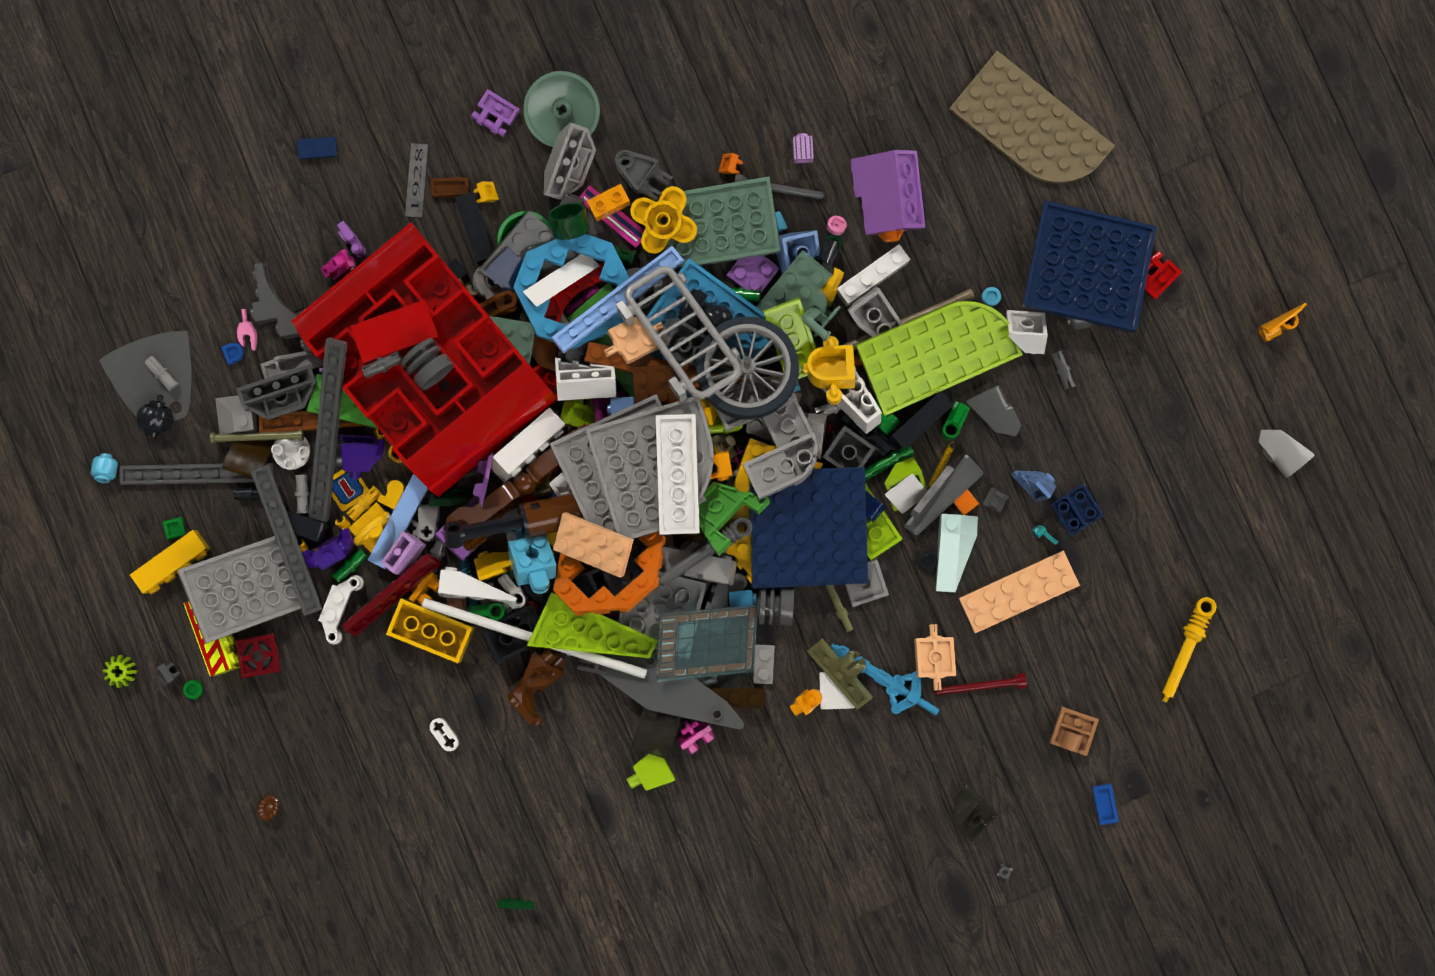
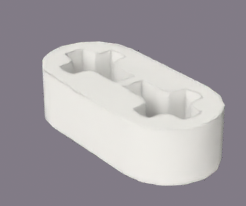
(440, 737)

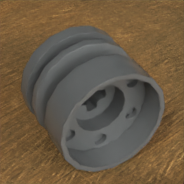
(424, 361)
(776, 605)

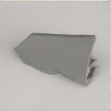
(1284, 451)

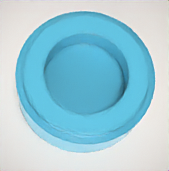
(991, 296)

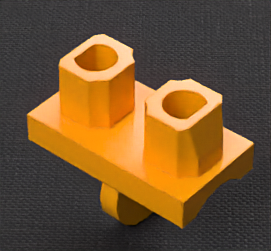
(422, 588)
(806, 702)

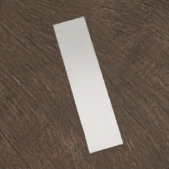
(560, 279)

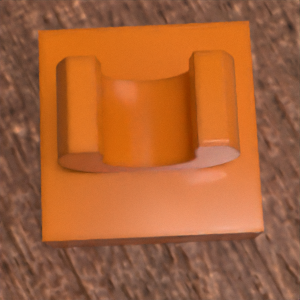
(729, 164)

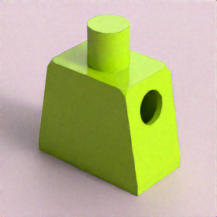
(651, 773)

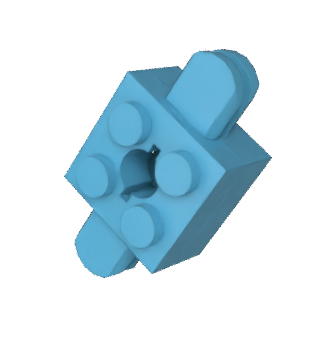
(532, 561)

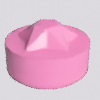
(836, 225)

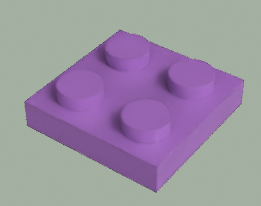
(753, 272)

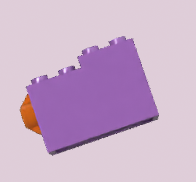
(889, 193)

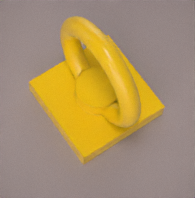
(370, 526)

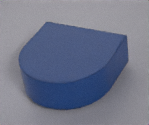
(233, 353)

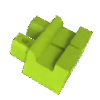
(576, 414)

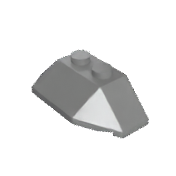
(568, 161)

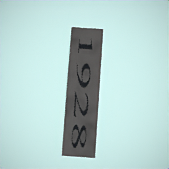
(416, 180)

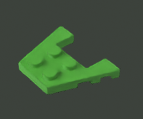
(719, 507)

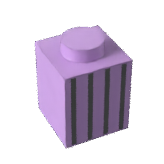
(802, 148)

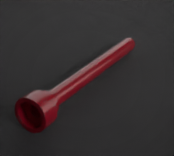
(1017, 681)

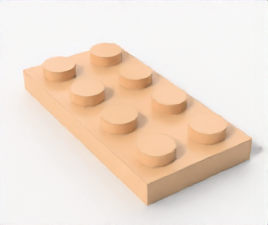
(593, 544)

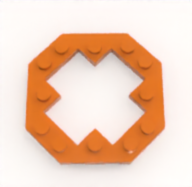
(603, 600)

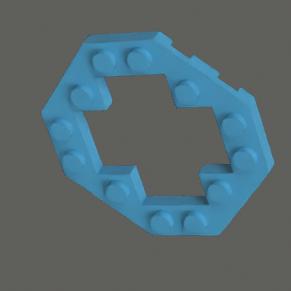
(556, 253)

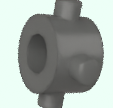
(1004, 872)

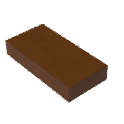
(449, 187)

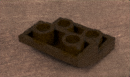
(247, 456)

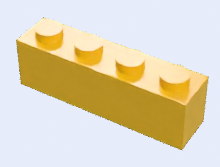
(165, 565)

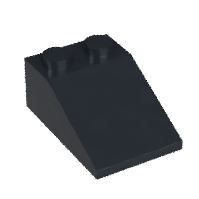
(505, 646)

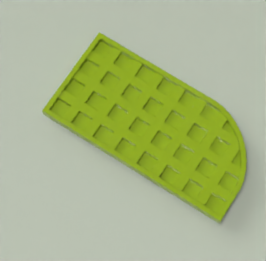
(935, 353)

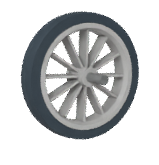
(749, 368)

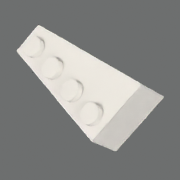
(860, 405)
(527, 445)

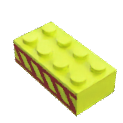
(218, 654)

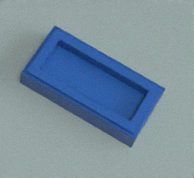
(1105, 804)

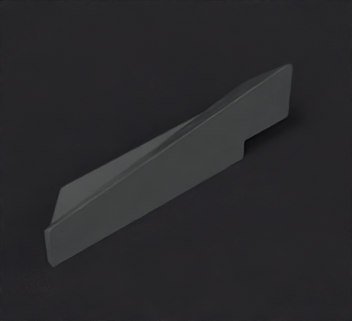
(943, 493)

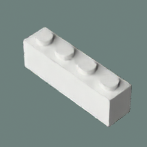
(873, 275)

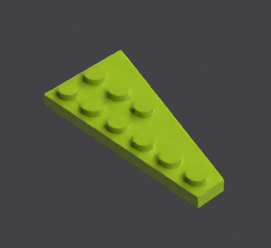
(591, 632)

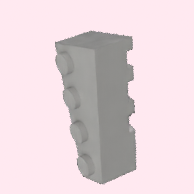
(816, 421)

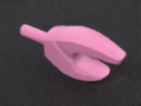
(246, 328)

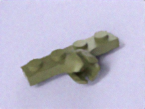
(842, 671)

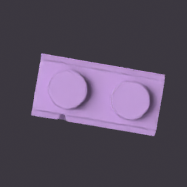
(403, 553)

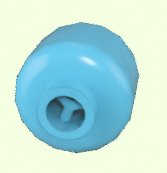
(104, 468)

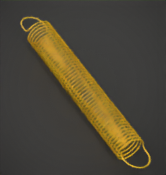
(947, 452)

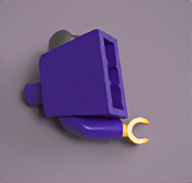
(359, 453)

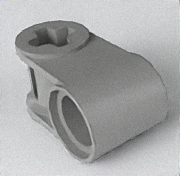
(428, 518)

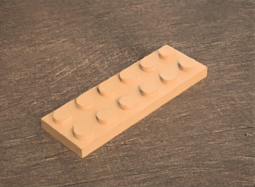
(1019, 592)

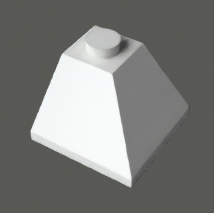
(1029, 330)

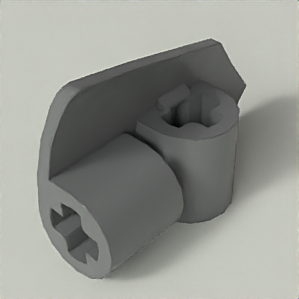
(996, 411)

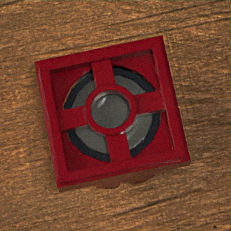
(261, 655)

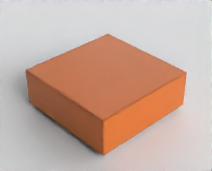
(965, 502)

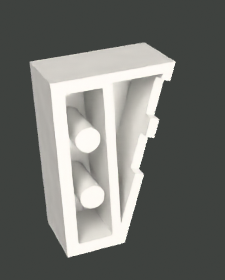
(584, 381)

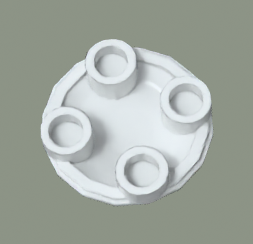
(291, 453)

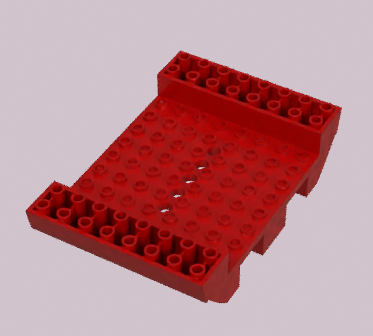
(490, 385)

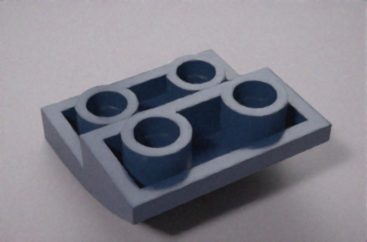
(1077, 509)

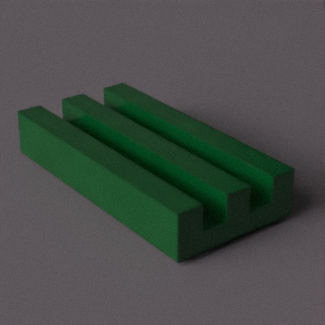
(451, 497)

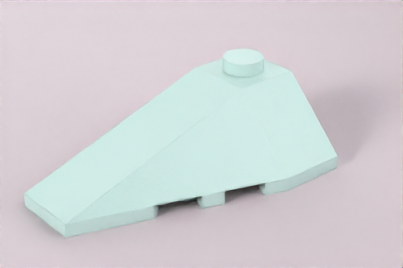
(955, 544)

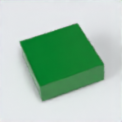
(174, 528)

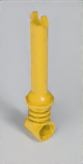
(1193, 634)

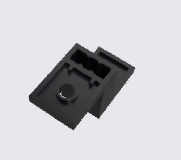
(594, 579)

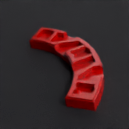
(561, 300)

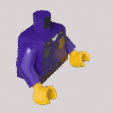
(330, 550)

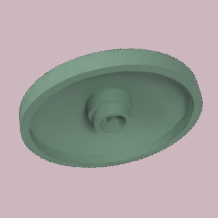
(549, 94)

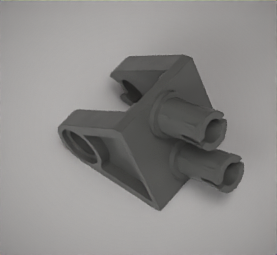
(640, 173)

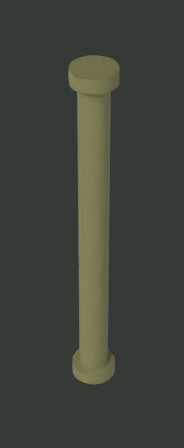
(256, 436)

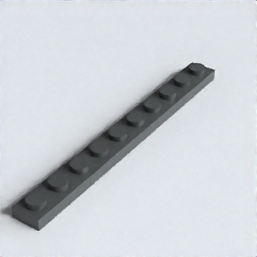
(327, 429)

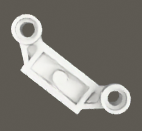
(335, 607)

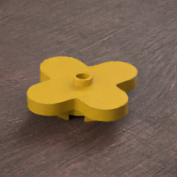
(650, 214)

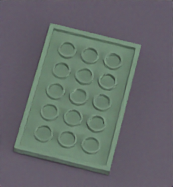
(731, 223)

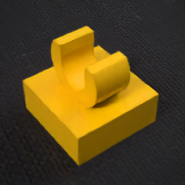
(487, 192)

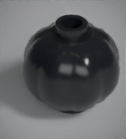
(717, 315)
(155, 418)

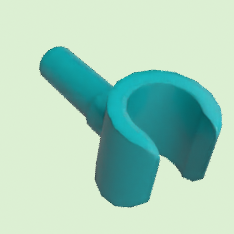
(1041, 530)

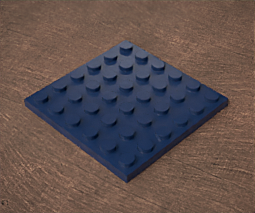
(1089, 266)
(812, 532)

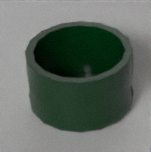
(569, 221)

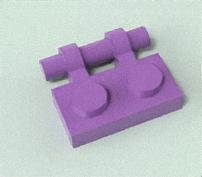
(497, 107)
(349, 237)

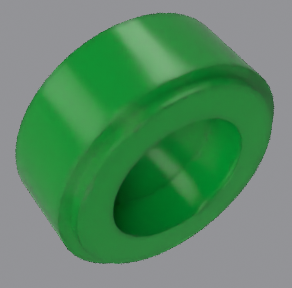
(193, 689)

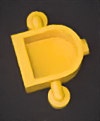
(831, 369)

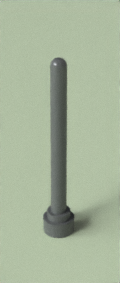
(788, 189)

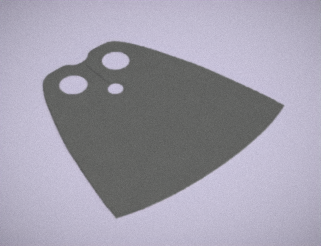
(137, 382)

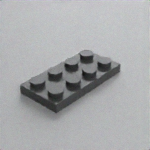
(525, 236)

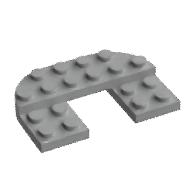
(791, 435)

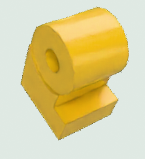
(394, 492)

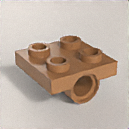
(1073, 731)

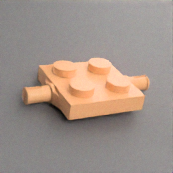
(631, 341)
(935, 657)

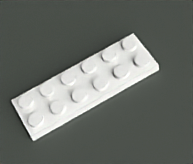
(677, 474)

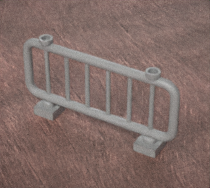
(685, 384)

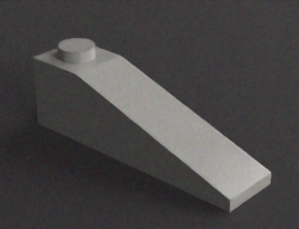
(874, 313)

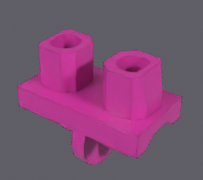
(338, 265)
(692, 733)

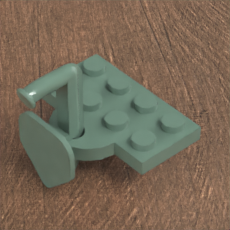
(804, 281)

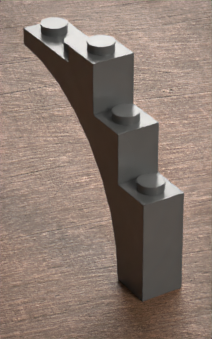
(271, 307)

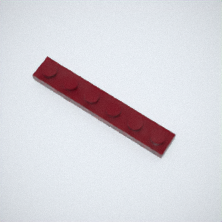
(391, 594)

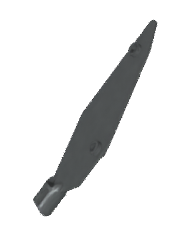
(676, 697)

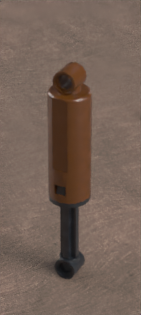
(533, 519)

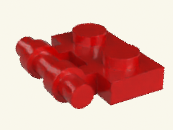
(1162, 277)

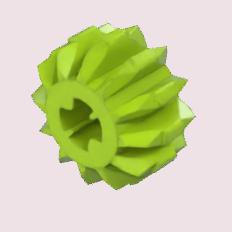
(117, 678)

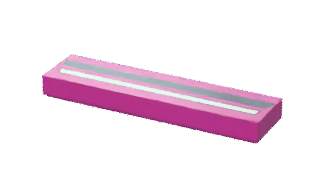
(618, 221)

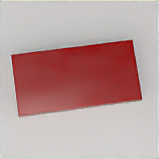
(394, 331)

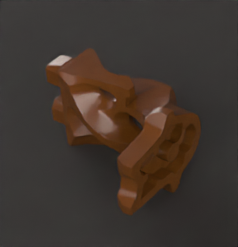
(539, 675)

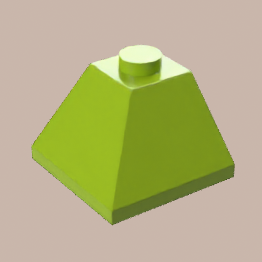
(900, 472)

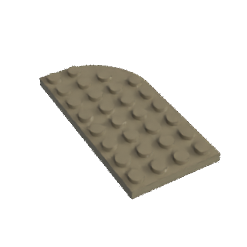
(1029, 124)

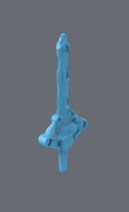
(894, 685)

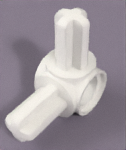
(511, 589)

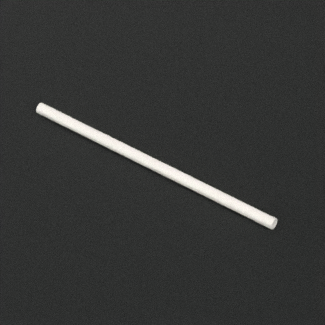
(526, 635)

